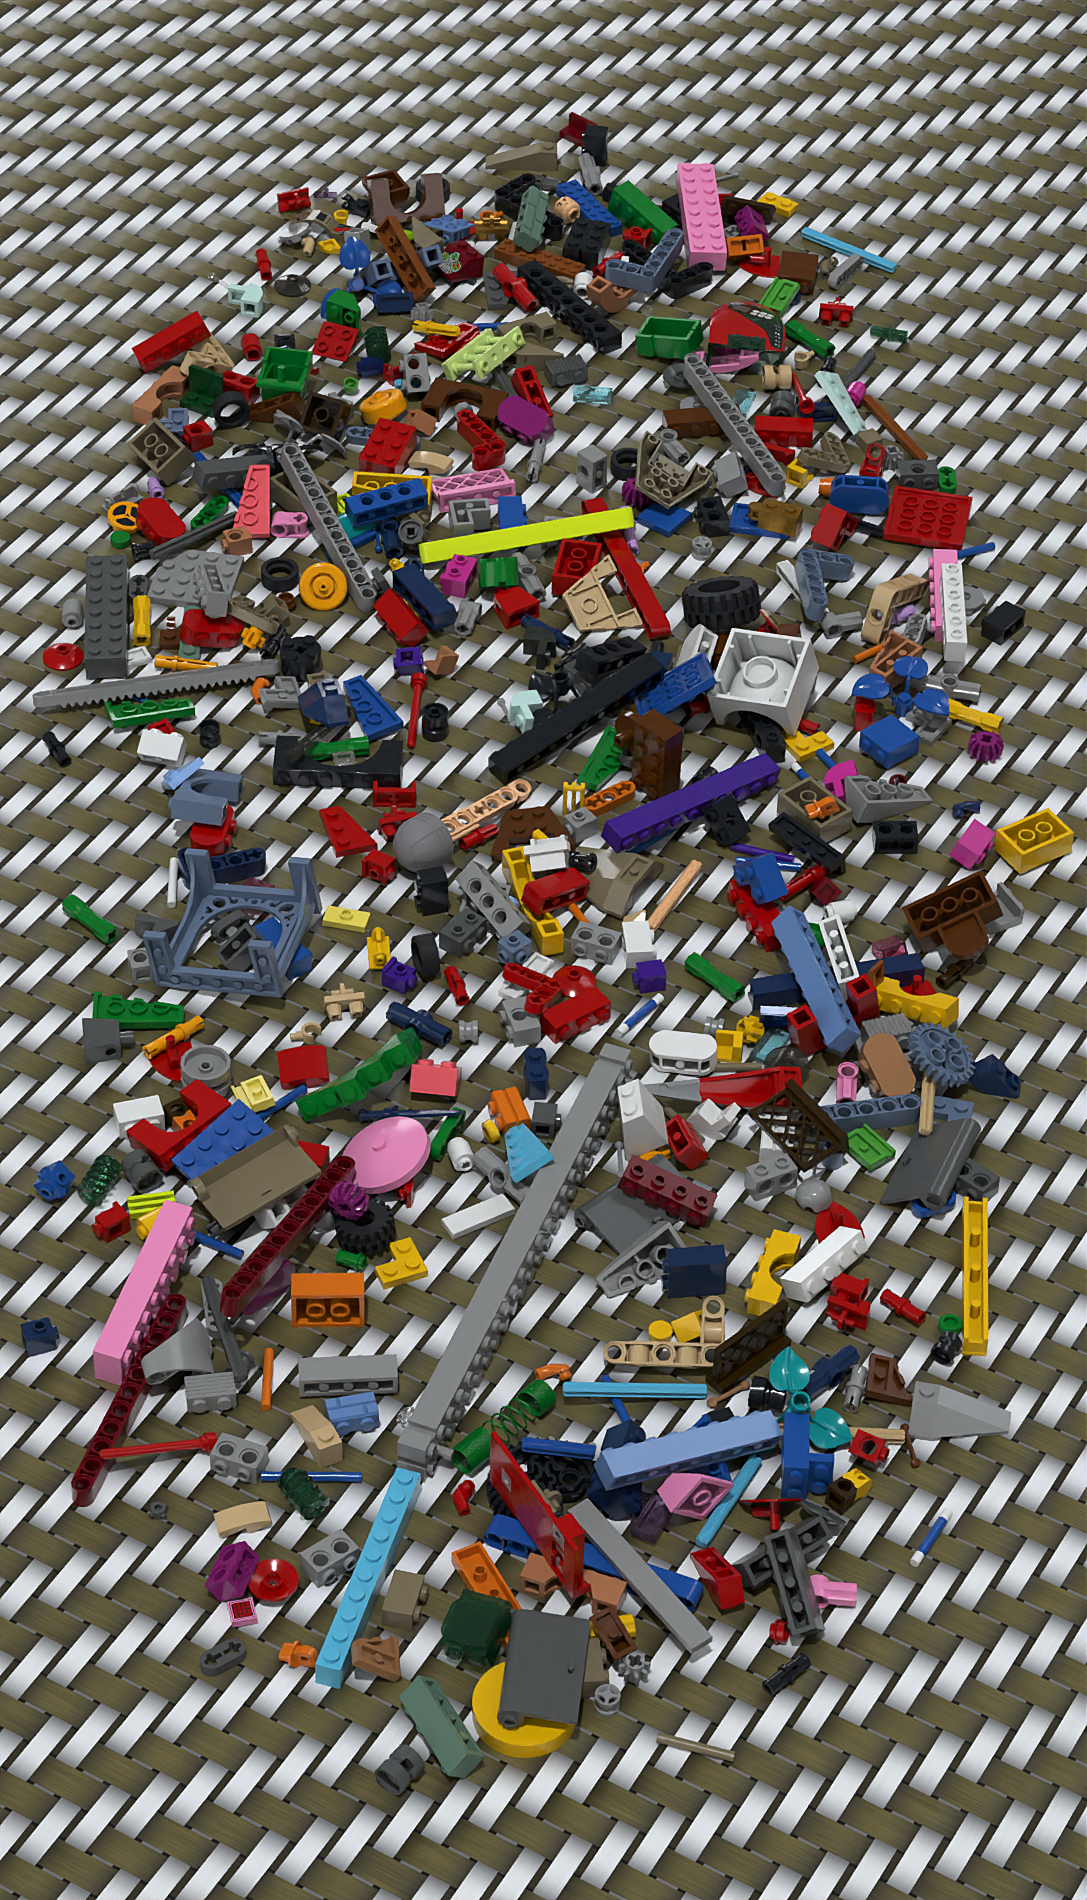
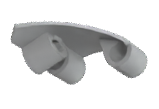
(184, 1351)

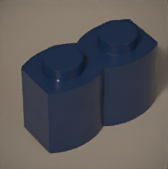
(535, 1074)

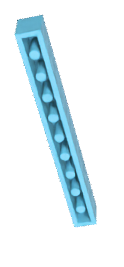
(368, 1577)

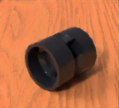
(435, 722)
(763, 1394)

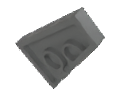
(494, 292)

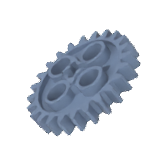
(941, 1054)

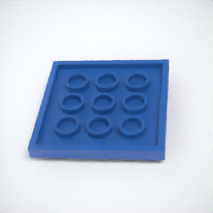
(678, 686)
(221, 1139)

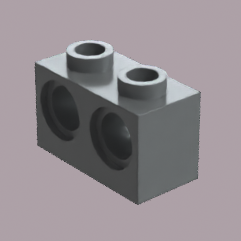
(976, 1182)

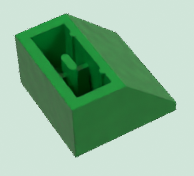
(344, 310)

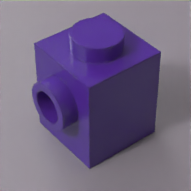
(649, 976)

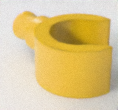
(341, 216)

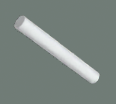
(172, 884)

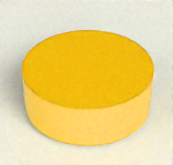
(490, 1131)
(660, 1331)

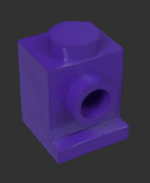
(409, 660)
(398, 976)

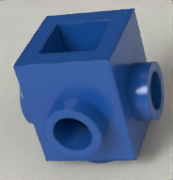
(54, 1181)

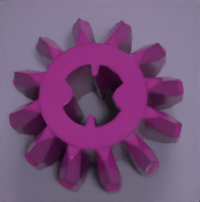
(632, 495)
(985, 746)
(349, 1200)

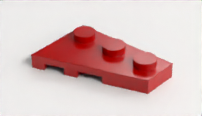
(442, 345)
(345, 833)

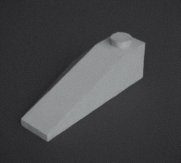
(880, 800)
(640, 1261)
(948, 1413)

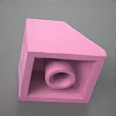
(693, 1493)

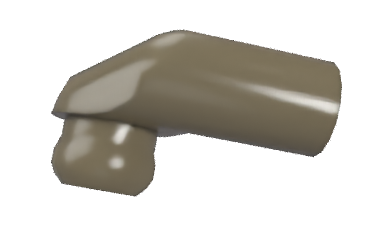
(567, 281)

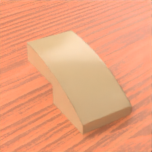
(434, 462)
(248, 1516)

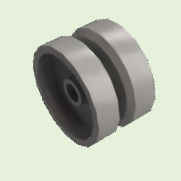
(208, 1065)

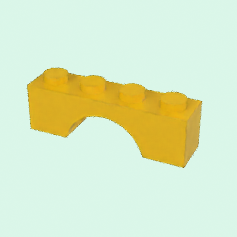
(932, 1008)
(780, 1254)

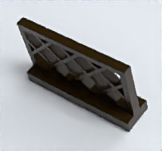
(811, 1112)
(749, 1349)

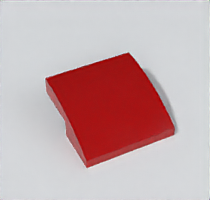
(303, 1065)

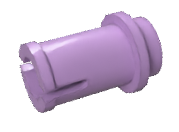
(156, 489)

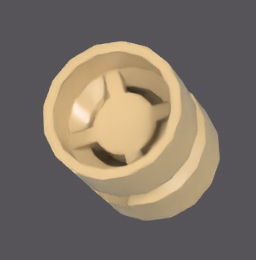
(776, 377)

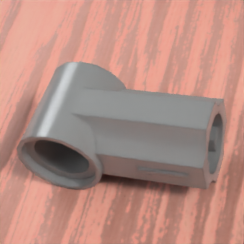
(672, 447)
(468, 614)
(836, 624)

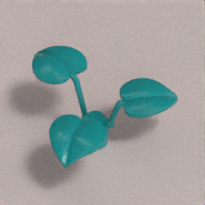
(791, 1374)

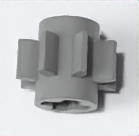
(422, 312)
(893, 456)
(634, 1667)

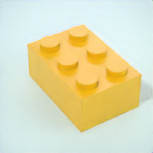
(1034, 840)

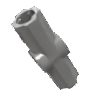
(590, 174)
(527, 577)
(951, 687)
(494, 1169)

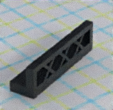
(808, 843)

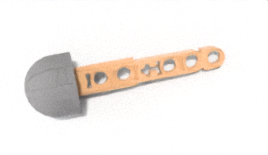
(426, 840)

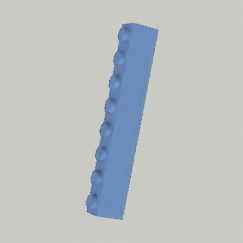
(815, 979)
(687, 1449)

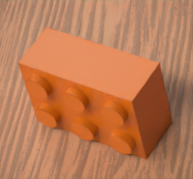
(327, 1299)

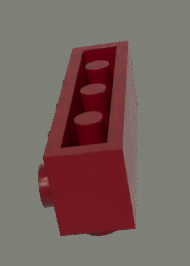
(667, 1191)

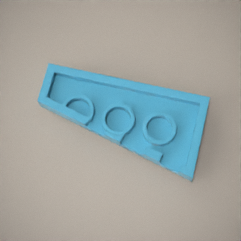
(525, 1152)

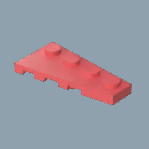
(255, 502)

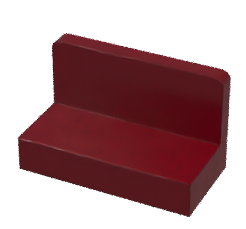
(574, 130)

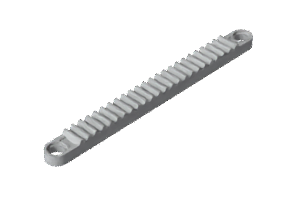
(155, 683)

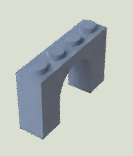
(383, 269)
(205, 796)

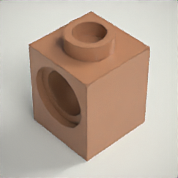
(237, 541)

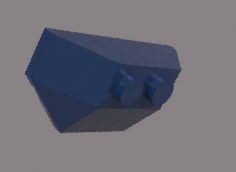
(325, 703)

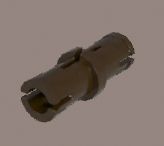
(953, 972)

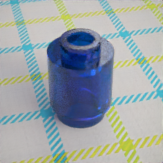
(370, 366)

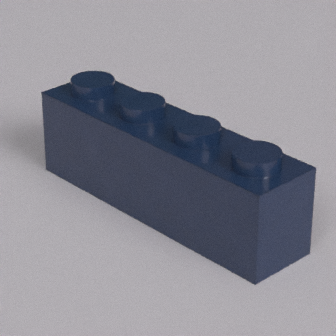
(424, 597)

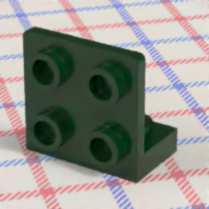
(204, 389)

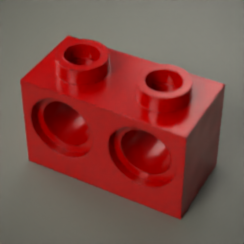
(242, 384)

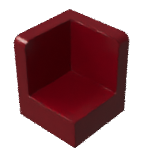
(825, 890)

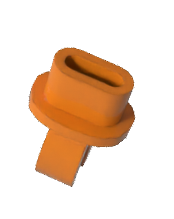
(822, 808)
(298, 1654)

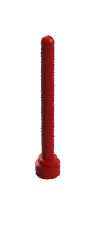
(805, 403)
(418, 683)
(204, 1443)

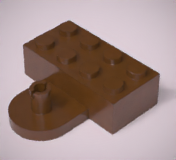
(655, 750)
(955, 917)

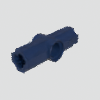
(390, 537)
(420, 1021)
(831, 1371)

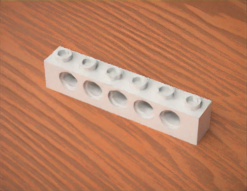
(953, 612)

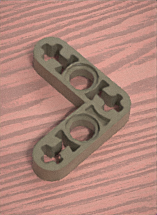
(832, 458)
(242, 608)

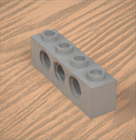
(470, 880)

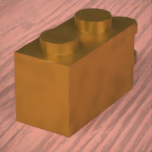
(777, 516)

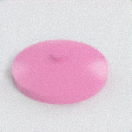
(388, 1153)

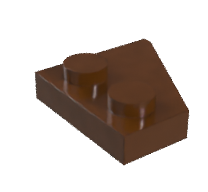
(885, 1381)

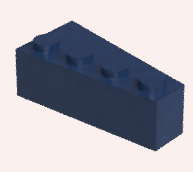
(623, 1500)

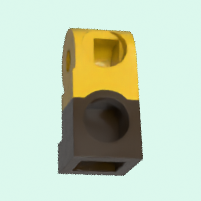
(847, 1490)

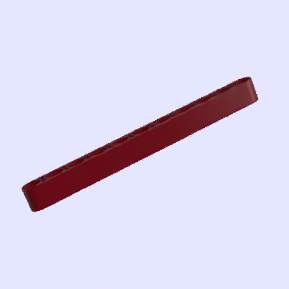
(284, 1239)
(125, 1405)

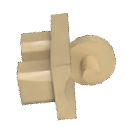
(342, 1000)

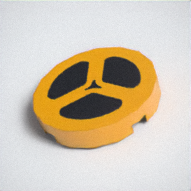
(123, 517)

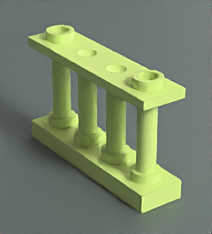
(483, 353)

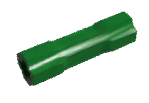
(819, 345)
(323, 750)
(101, 927)
(703, 969)

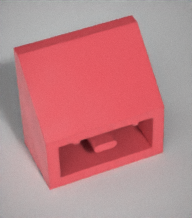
(435, 1078)

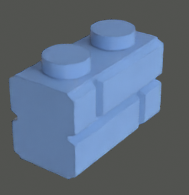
(352, 1412)

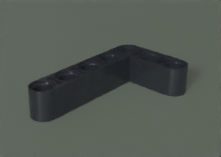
(509, 199)
(674, 283)

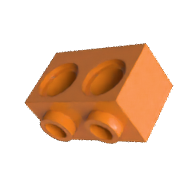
(744, 246)

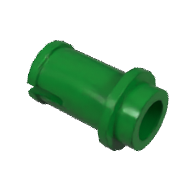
(350, 1259)

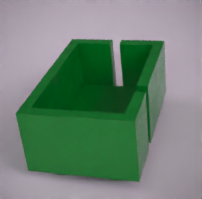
(669, 337)

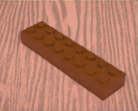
(405, 259)
(557, 265)

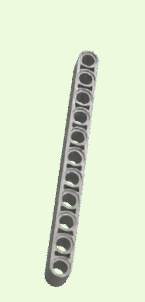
(734, 425)
(328, 526)

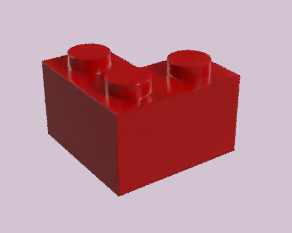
(833, 526)

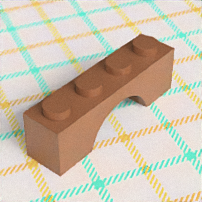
(171, 384)
(540, 1580)

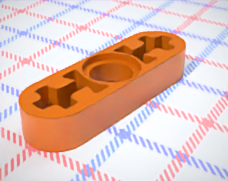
(620, 792)

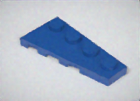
(370, 709)

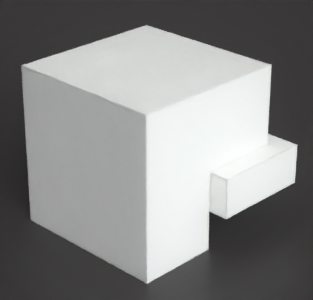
(548, 855)

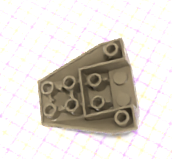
(663, 478)
(617, 878)

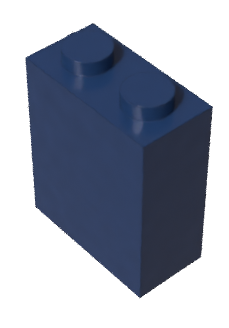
(694, 1271)

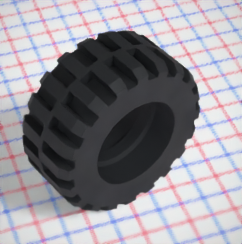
(721, 602)

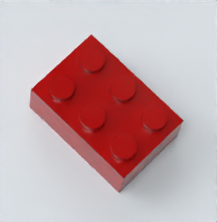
(388, 447)
(573, 563)

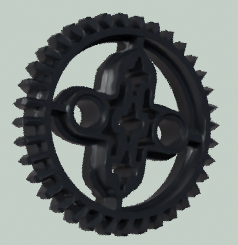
(544, 1471)

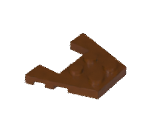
(519, 825)

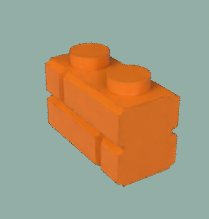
(508, 1109)

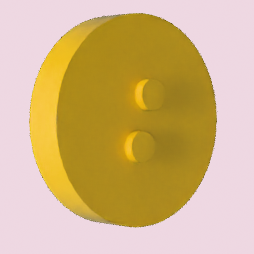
(529, 1740)

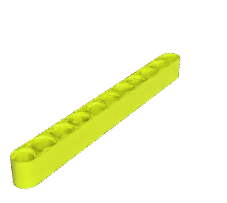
(527, 535)

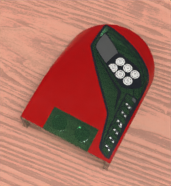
(746, 327)

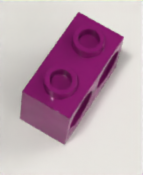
(232, 1571)

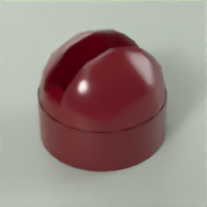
(898, 778)

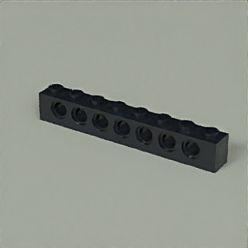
(570, 308)

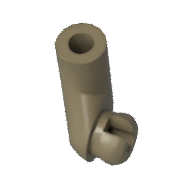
(827, 266)

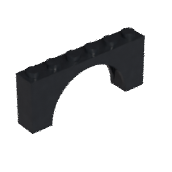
(383, 767)

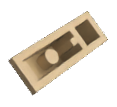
(318, 1436)

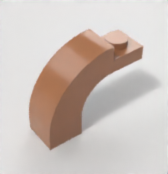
(608, 297)

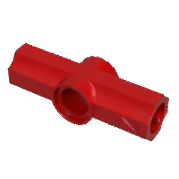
(515, 287)

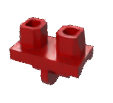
(293, 199)
(836, 311)
(392, 821)
(846, 1313)

